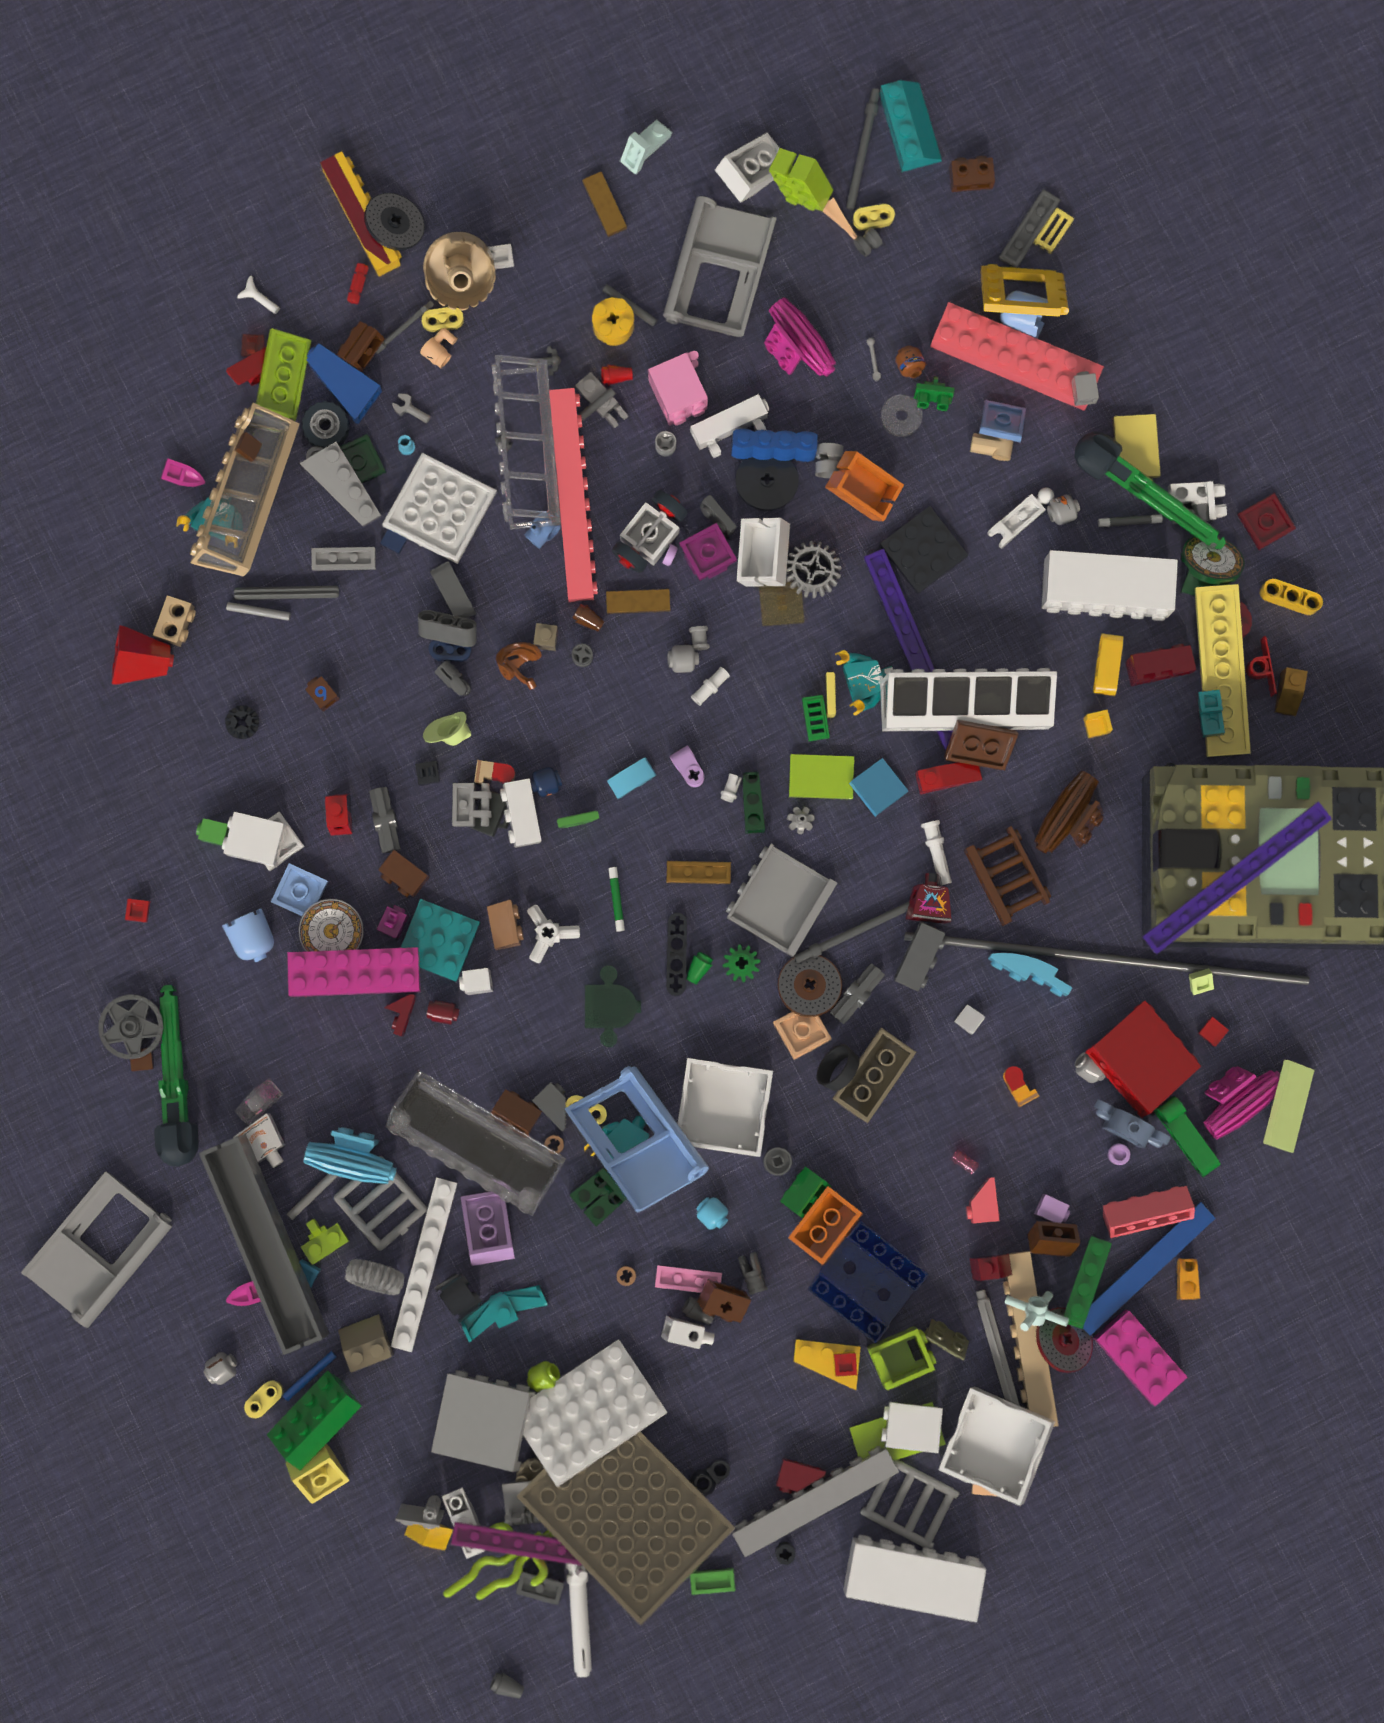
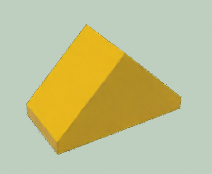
(434, 1538)

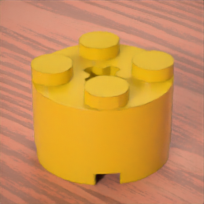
(619, 311)

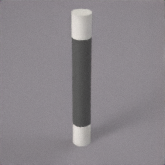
(1132, 520)

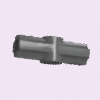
(384, 820)
(857, 993)

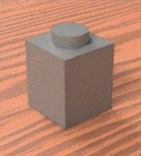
(1084, 388)

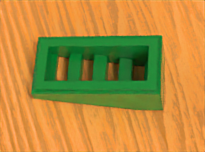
(811, 700)

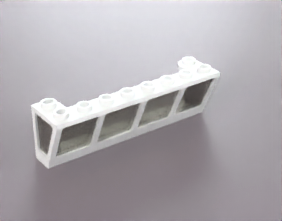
(989, 698)

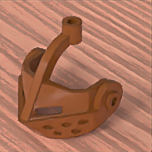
(525, 652)

